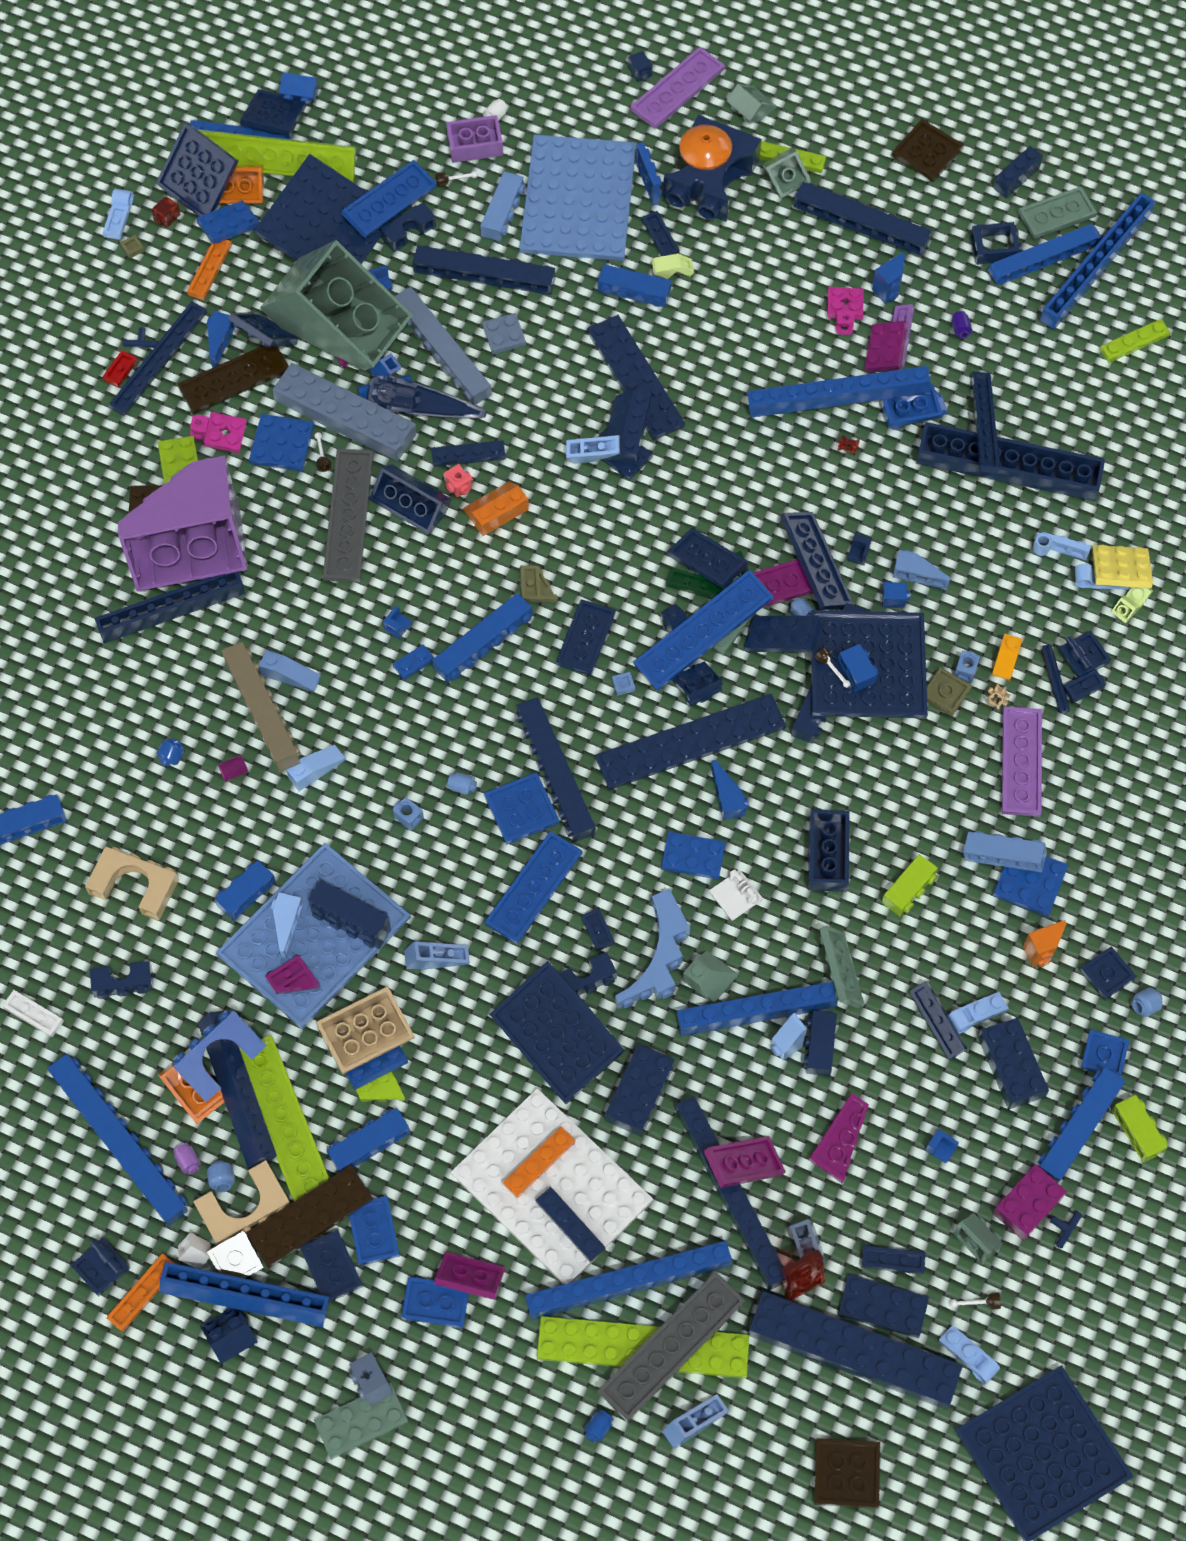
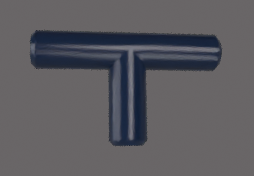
(140, 342)
(1067, 1228)

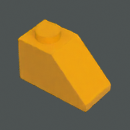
(1007, 657)

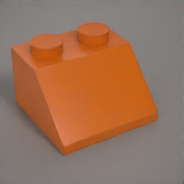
(1042, 944)

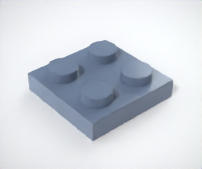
(504, 333)

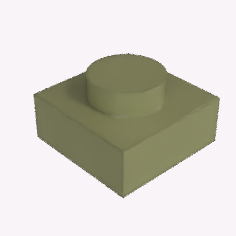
(132, 246)

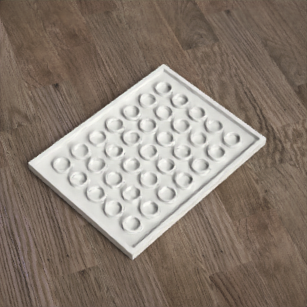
(583, 1177)

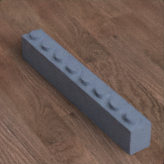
(444, 348)

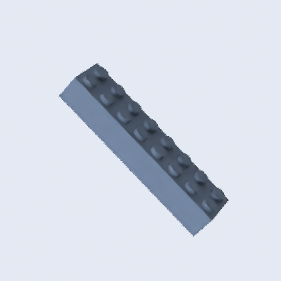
(344, 412)

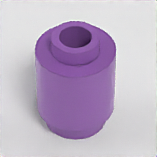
(186, 1158)

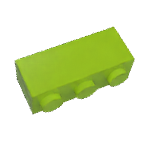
(910, 885)
(1140, 1128)

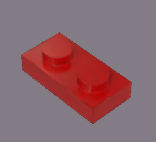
(119, 368)

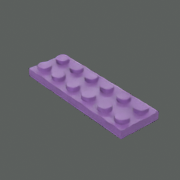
(677, 87)
(1022, 761)

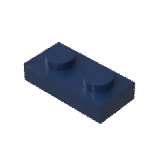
(1084, 686)
(597, 929)

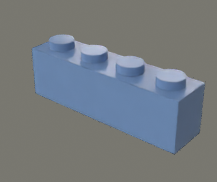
(502, 206)
(1005, 851)

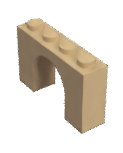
(115, 863)
(271, 1201)

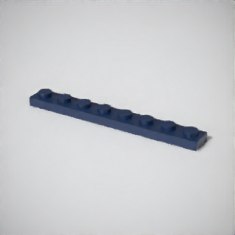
(157, 358)
(985, 422)

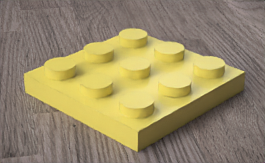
(1122, 566)

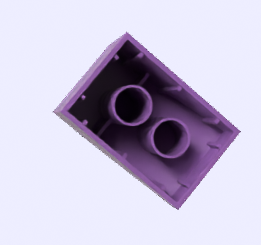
(185, 528)

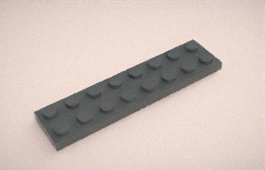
(348, 515)
(671, 1346)

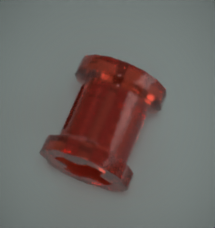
(842, 446)

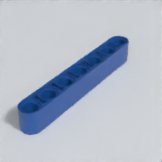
(1045, 254)

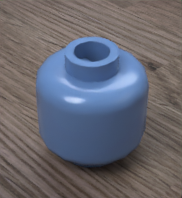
(1147, 1002)
(220, 1176)

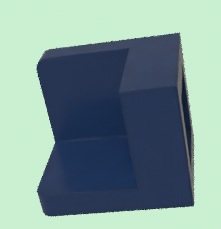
(859, 549)

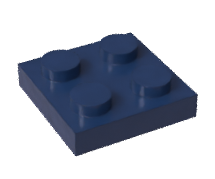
(1108, 973)

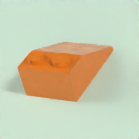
(187, 1096)

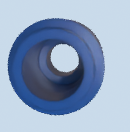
(598, 1426)

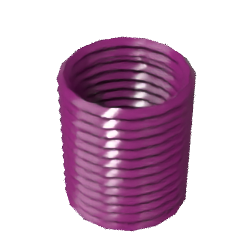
(233, 768)

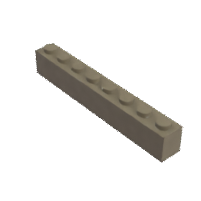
(261, 707)

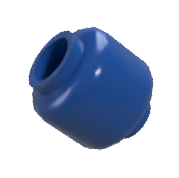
(170, 752)

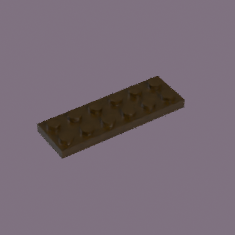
(232, 378)
(309, 1216)

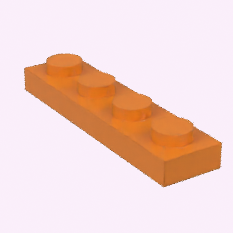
(209, 269)
(539, 1162)
(138, 1296)

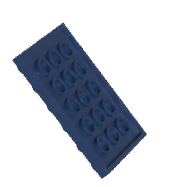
(557, 1032)

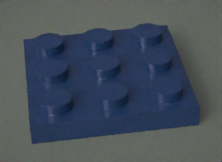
(272, 113)
(263, 329)

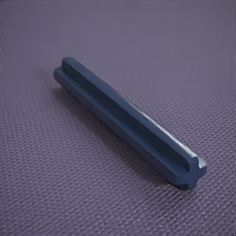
(1055, 679)

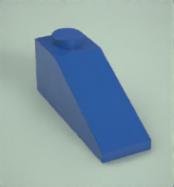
(219, 334)
(729, 794)

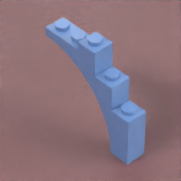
(657, 978)

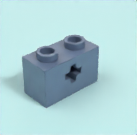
(806, 1238)
(370, 1379)

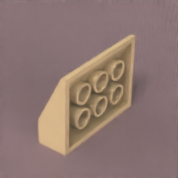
(364, 1030)

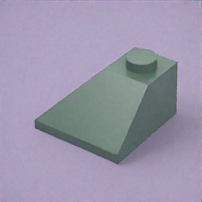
(709, 976)

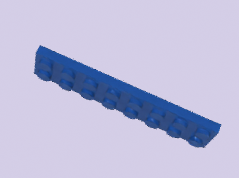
(703, 630)

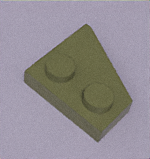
(535, 586)

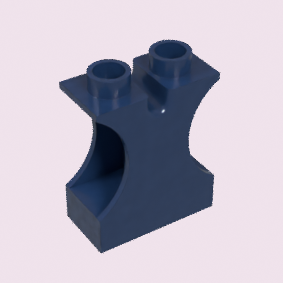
(709, 185)

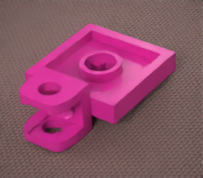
(843, 313)
(211, 428)

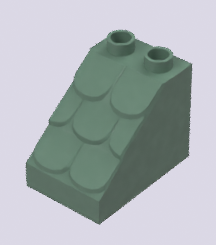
(337, 306)

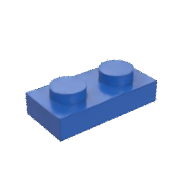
(413, 662)

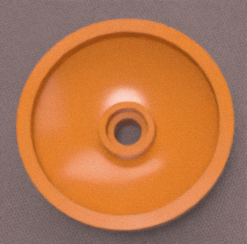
(705, 147)

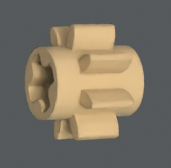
(1001, 692)

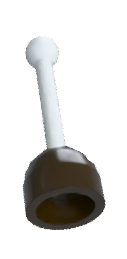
(442, 179)
(323, 463)
(824, 657)
(992, 1301)

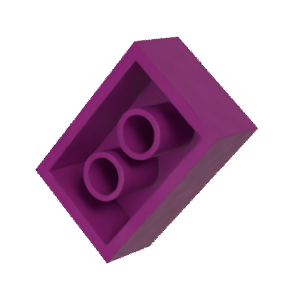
(1029, 1202)

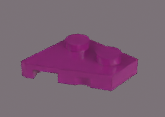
(292, 977)

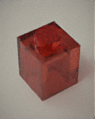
(165, 212)

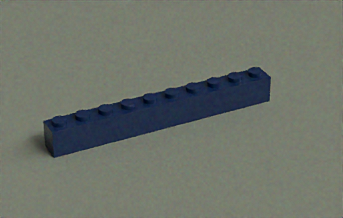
(733, 1197)

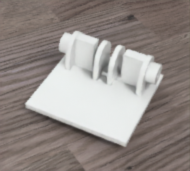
(735, 894)

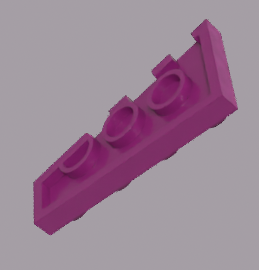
(837, 1145)

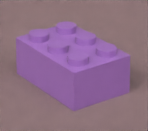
(474, 138)

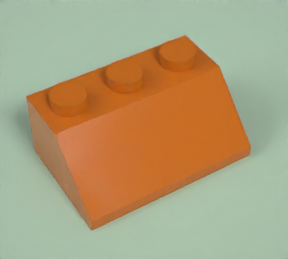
(245, 185)
(497, 507)

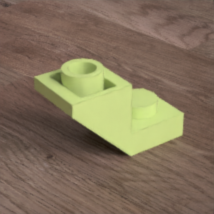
(668, 265)
(1131, 603)

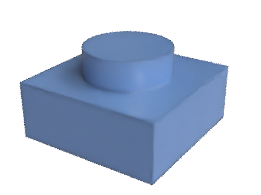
(623, 683)

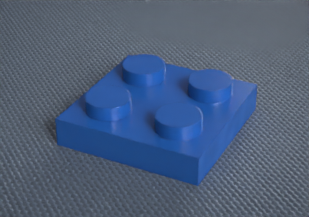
(1104, 1051)

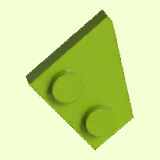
(381, 1089)

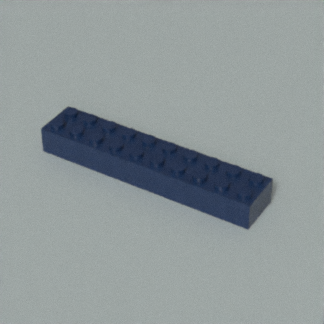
(1019, 462)
(855, 1350)

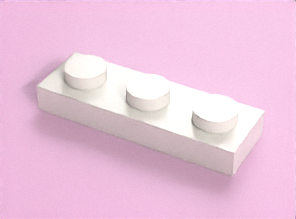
(33, 1013)

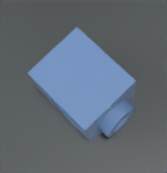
(967, 673)
(409, 821)

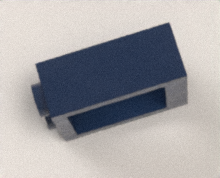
(990, 256)

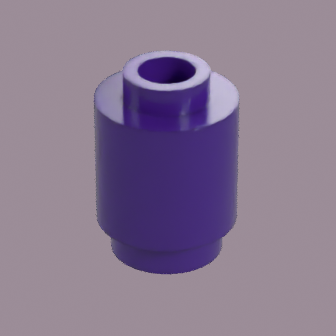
(961, 324)

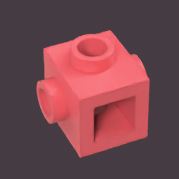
(458, 481)

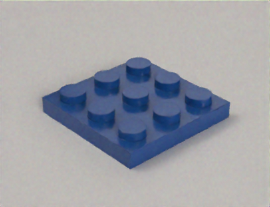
(281, 442)
(521, 808)
(1030, 888)

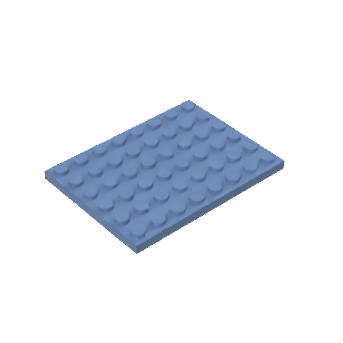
(578, 197)
(326, 951)

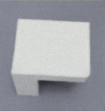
(193, 1251)

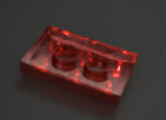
(803, 1275)

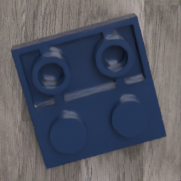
(1084, 654)
(698, 683)
(100, 1266)

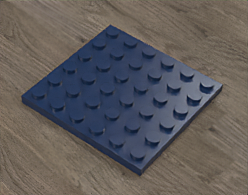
(310, 214)
(896, 649)
(1043, 1454)

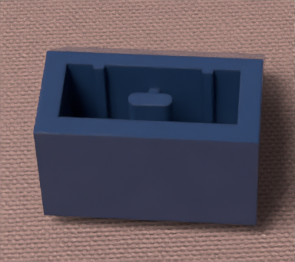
(228, 1334)

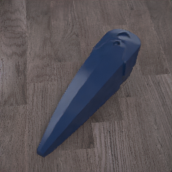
(413, 398)

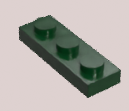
(692, 583)

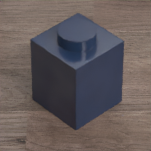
(640, 66)
(673, 617)

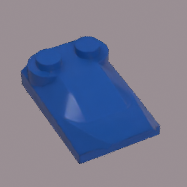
(913, 408)

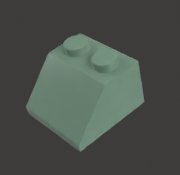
(750, 103)
(786, 172)
(978, 1237)

